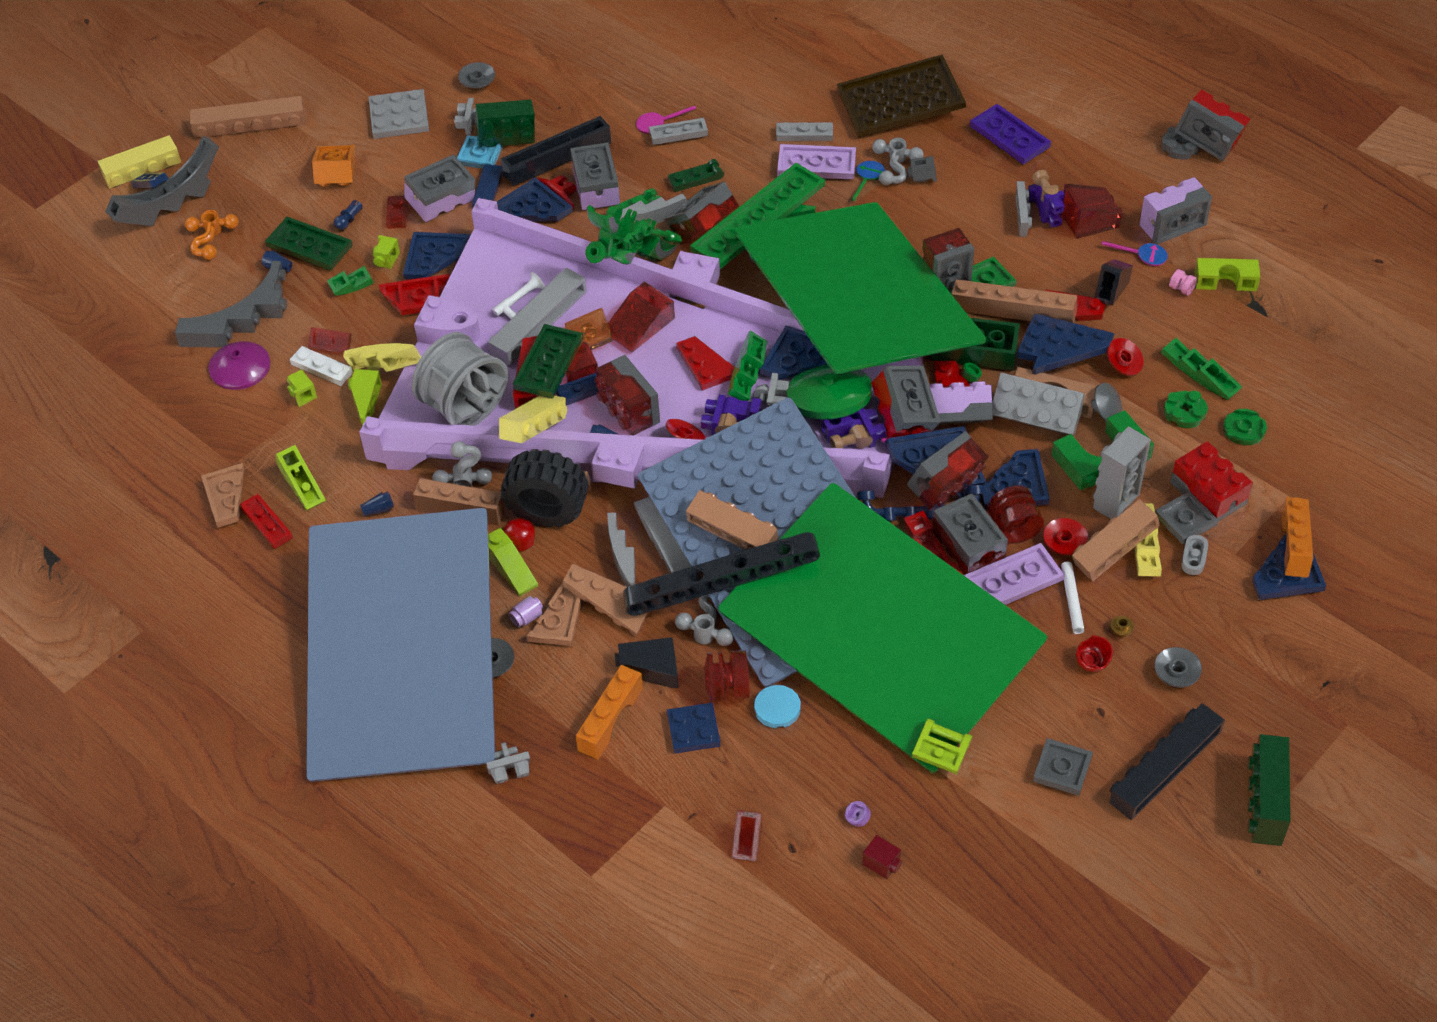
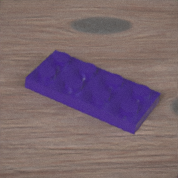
(1010, 133)

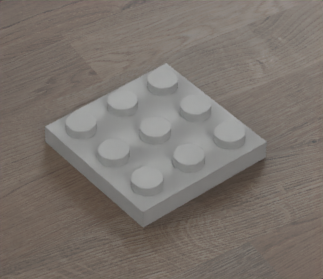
(398, 113)

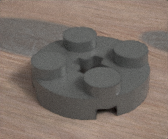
(1171, 144)

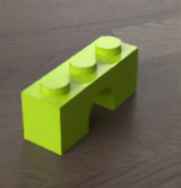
(1242, 272)

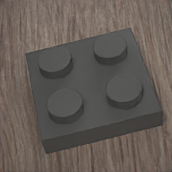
(1186, 517)
(1063, 766)

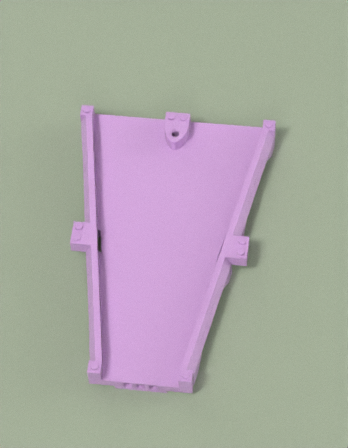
(500, 263)

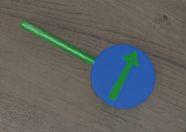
(869, 171)

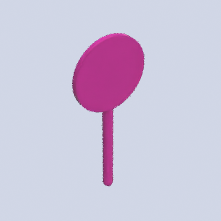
(654, 119)

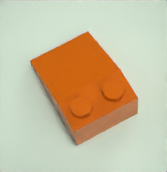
(334, 165)

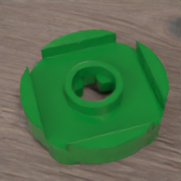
(1191, 400)

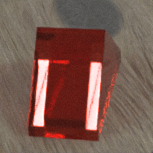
(582, 364)
(747, 835)

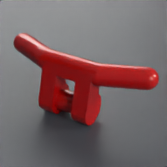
(561, 187)

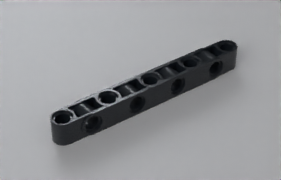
(721, 574)

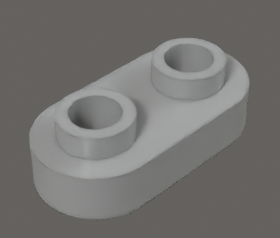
(1194, 556)

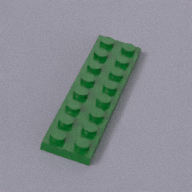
(769, 204)

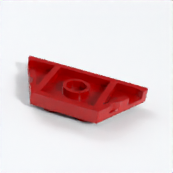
(410, 295)

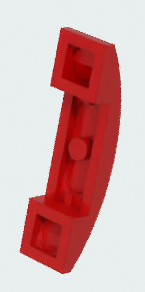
(921, 530)

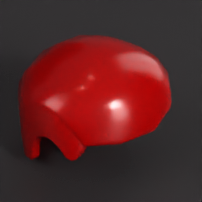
(521, 533)
(1094, 653)

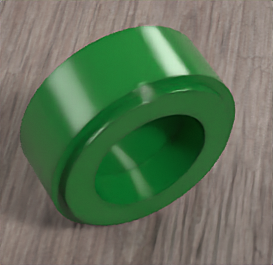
(971, 372)

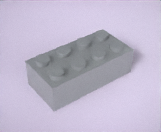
(1037, 404)
(1121, 472)

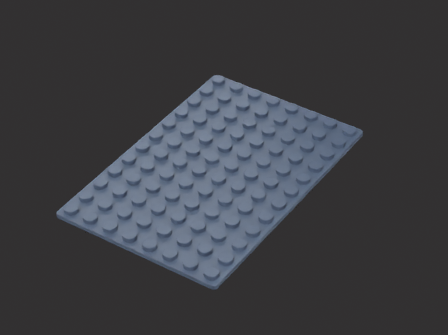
(762, 467)
(399, 645)

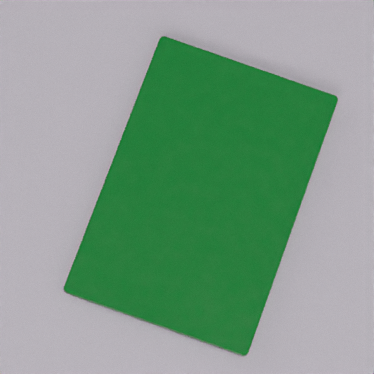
(858, 287)
(886, 625)

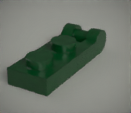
(696, 176)

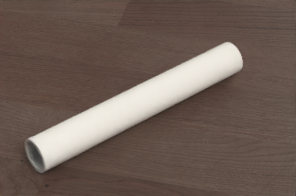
(1072, 598)

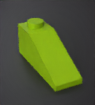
(365, 391)
(299, 477)
(510, 563)

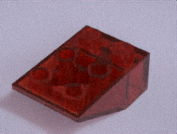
(641, 316)

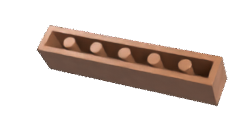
(247, 117)
(1013, 301)

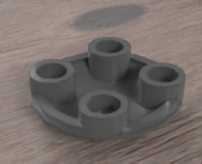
(1106, 401)

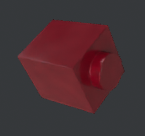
(882, 857)

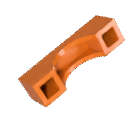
(1299, 538)
(598, 726)

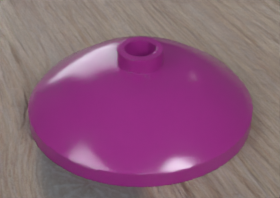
(239, 365)

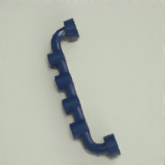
(890, 512)

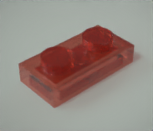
(396, 212)
(329, 339)

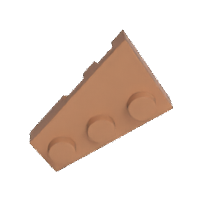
(225, 493)
(559, 620)

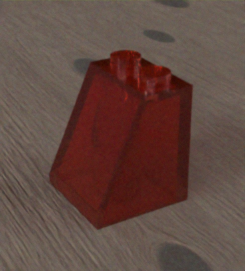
(1090, 210)

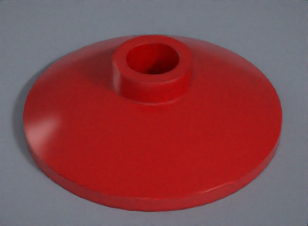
(1125, 356)
(684, 430)
(1064, 529)

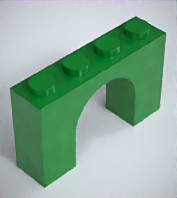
(1083, 466)

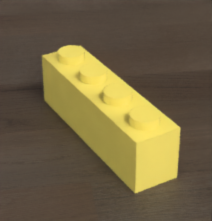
(139, 160)
(532, 418)

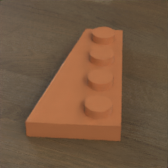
(604, 595)

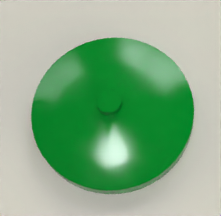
(829, 395)

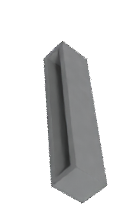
(541, 310)

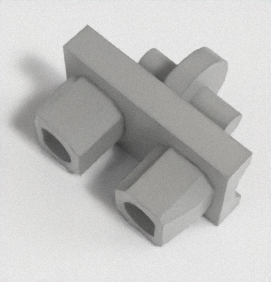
(465, 116)
(770, 394)
(498, 767)

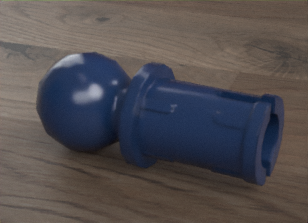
(347, 216)

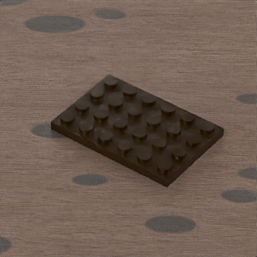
(901, 95)

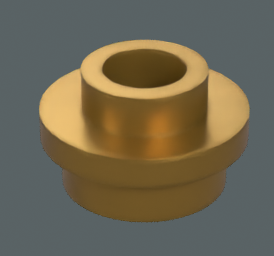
(1122, 631)

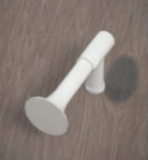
(503, 307)

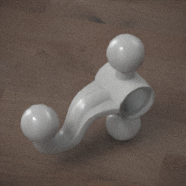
(897, 155)
(462, 471)
(704, 625)

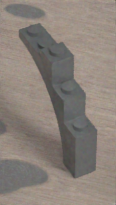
(169, 195)
(242, 317)

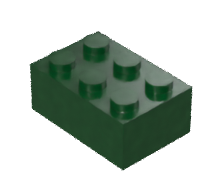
(505, 123)

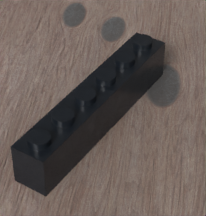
(553, 150)
(1165, 761)

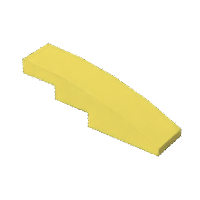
(382, 356)
(1148, 553)

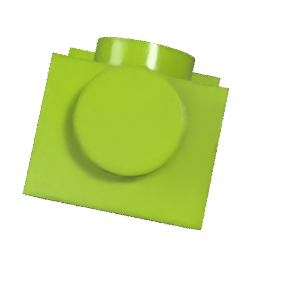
(386, 251)
(301, 388)

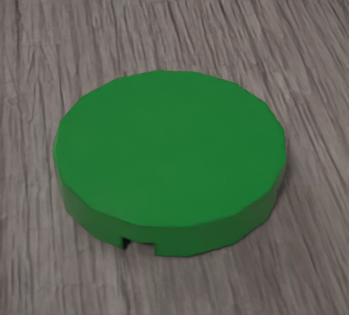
(1244, 427)

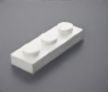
(321, 366)

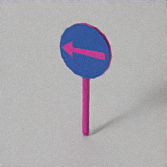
(1148, 253)

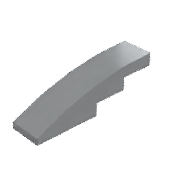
(655, 210)
(661, 536)
(623, 556)

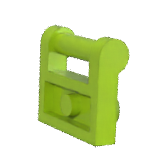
(939, 752)

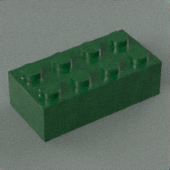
(996, 352)
(1269, 790)

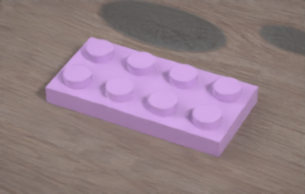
(821, 160)
(1018, 574)

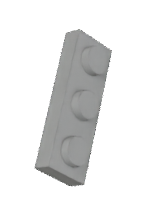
(678, 131)
(804, 131)
(1023, 209)

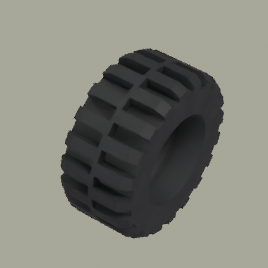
(544, 488)

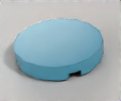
(777, 706)

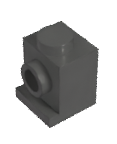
(922, 169)

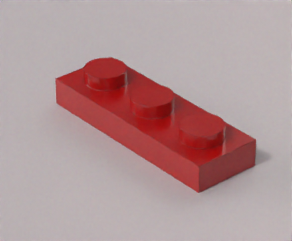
(266, 521)

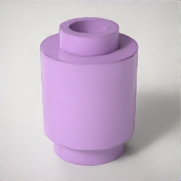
(525, 611)

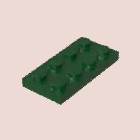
(309, 243)
(548, 361)

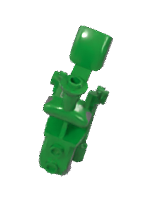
(625, 238)

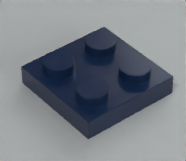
(693, 728)

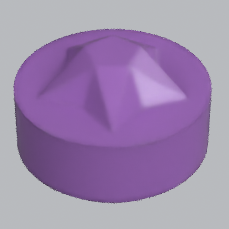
(857, 813)

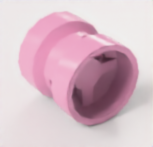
(1183, 282)

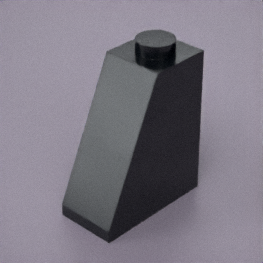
(1112, 281)
(652, 659)

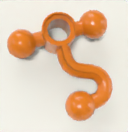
(213, 226)

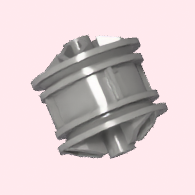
(459, 379)

